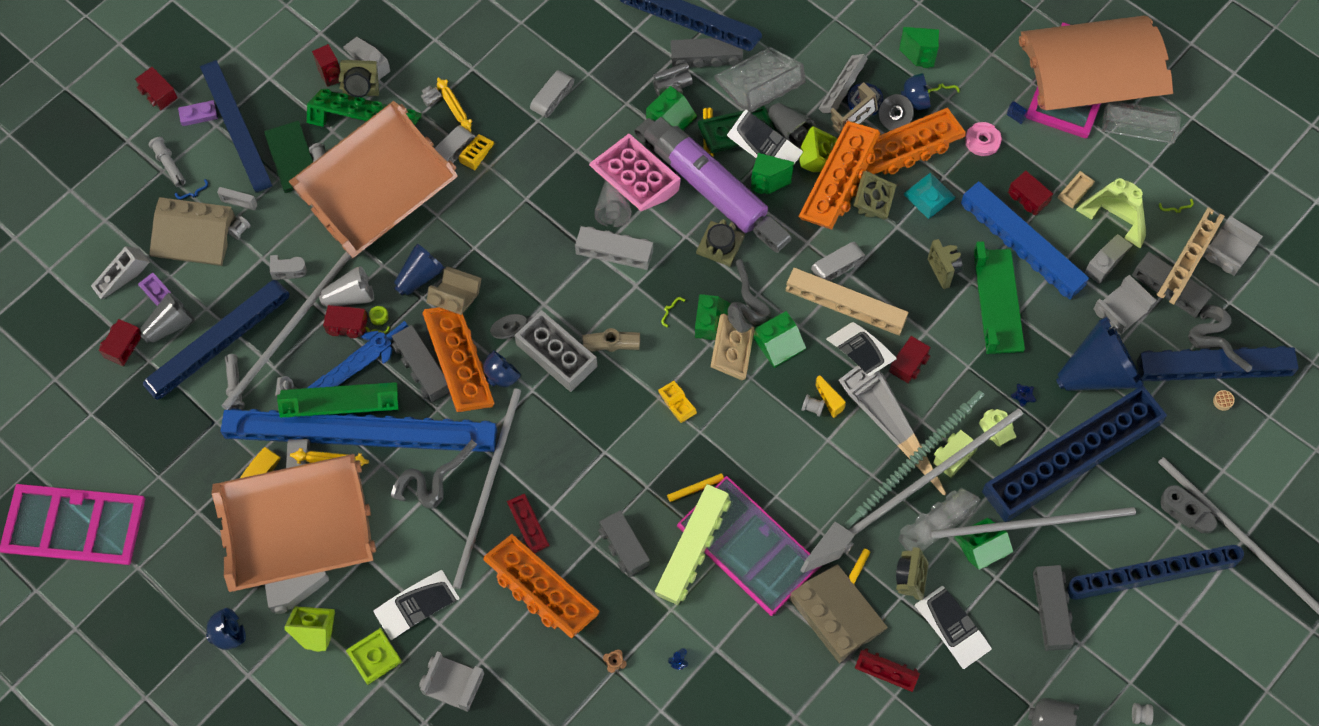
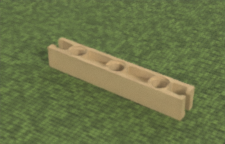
(1190, 256)
(846, 301)

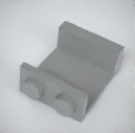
(1232, 246)
(1125, 305)
(451, 682)

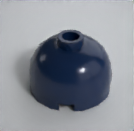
(916, 92)
(499, 371)
(224, 630)

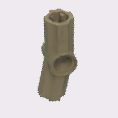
(623, 340)

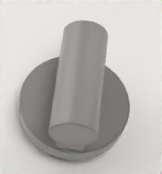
(430, 95)
(283, 383)

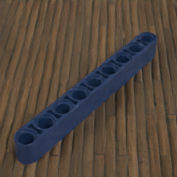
(701, 20)
(236, 126)
(215, 339)
(1163, 567)

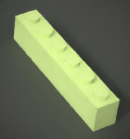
(692, 545)

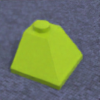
(816, 149)
(311, 627)

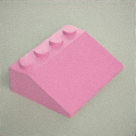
(636, 173)

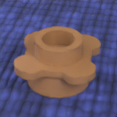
(615, 655)

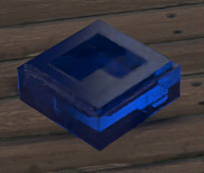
(1017, 112)

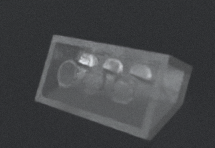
(1141, 121)
(943, 515)

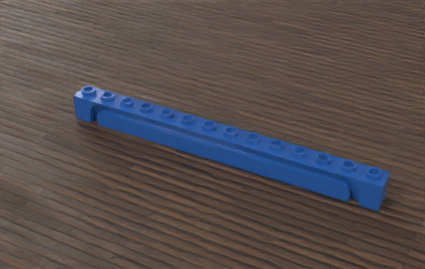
(359, 430)

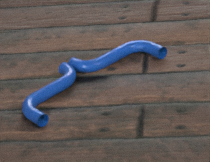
(191, 194)

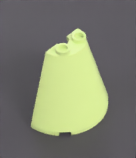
(1124, 201)

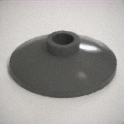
(888, 111)
(508, 326)

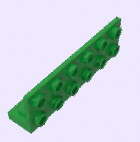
(346, 105)
(998, 300)
(338, 400)

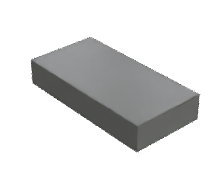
(237, 198)

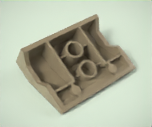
(190, 231)
(837, 612)

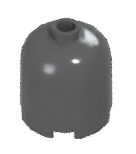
(1053, 713)

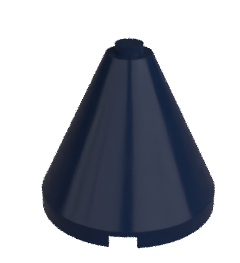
(1100, 363)

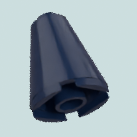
(417, 271)

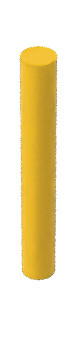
(695, 487)
(859, 565)

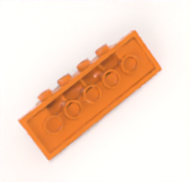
(915, 142)
(840, 175)
(458, 359)
(540, 587)

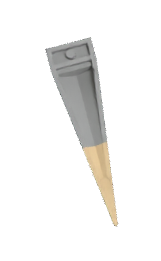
(878, 401)

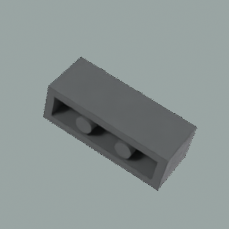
(623, 544)

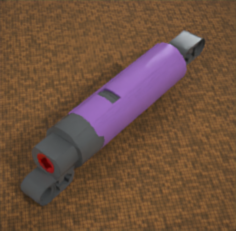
(712, 181)

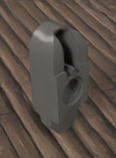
(1201, 520)

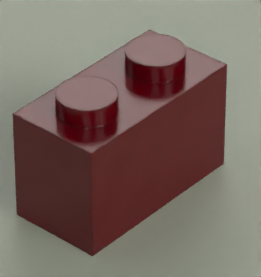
(327, 65)
(156, 88)
(1030, 193)
(345, 321)
(120, 342)
(910, 360)

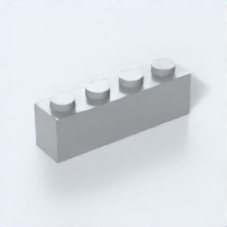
(614, 247)

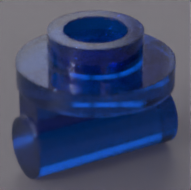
(677, 661)

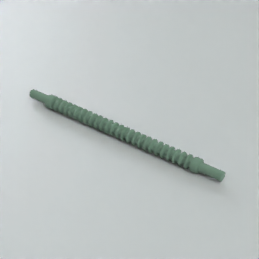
(965, 409)

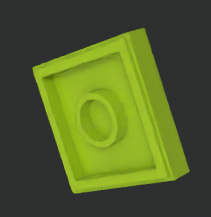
(374, 656)

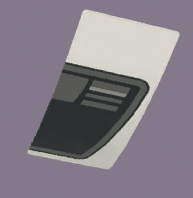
(759, 138)
(862, 348)
(415, 604)
(953, 626)

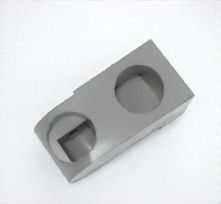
(287, 268)

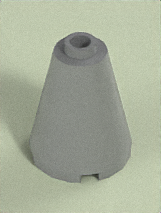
(348, 290)

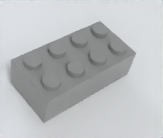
(556, 350)

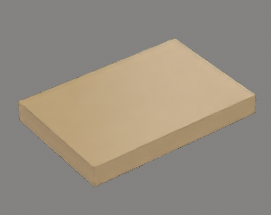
(732, 349)

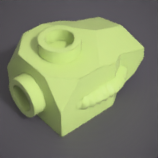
(992, 418)

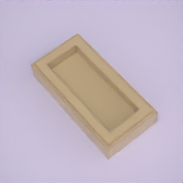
(1076, 189)

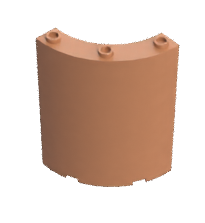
(1097, 62)
(373, 179)
(293, 522)

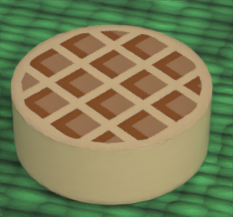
(1223, 400)

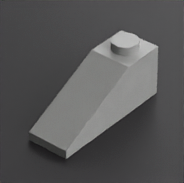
(365, 52)
(1107, 258)
(121, 270)
(830, 548)
(290, 592)

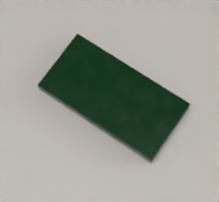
(716, 129)
(288, 152)

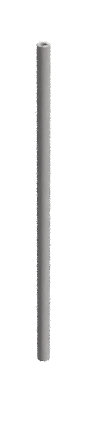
(285, 332)
(936, 471)
(486, 489)
(1031, 523)
(1240, 535)

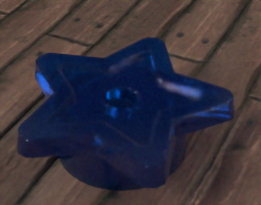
(1028, 391)

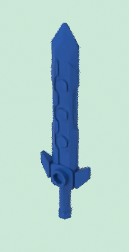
(378, 345)

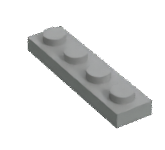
(843, 83)

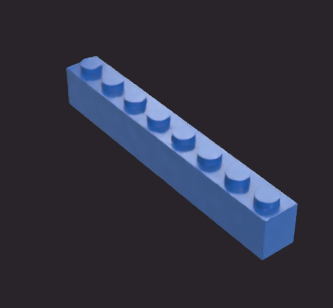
(1024, 240)

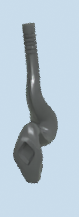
(756, 315)
(1198, 340)
(435, 498)

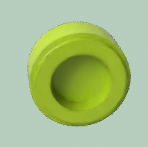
(378, 315)

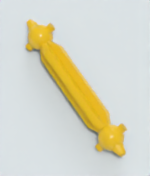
(453, 104)
(314, 456)

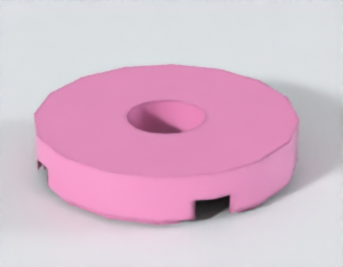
(979, 147)

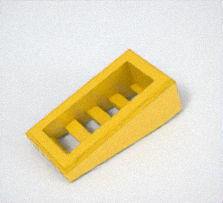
(474, 163)
(833, 400)

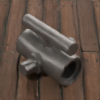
(677, 77)

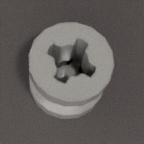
(1142, 714)

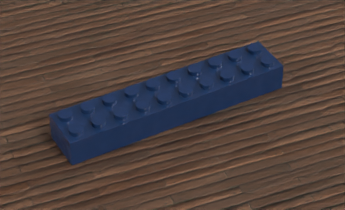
(1074, 453)

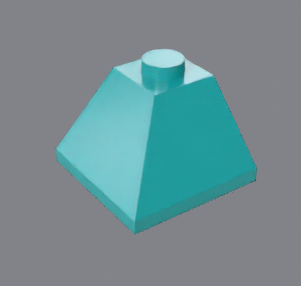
(929, 195)

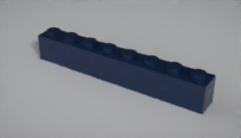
(1215, 364)

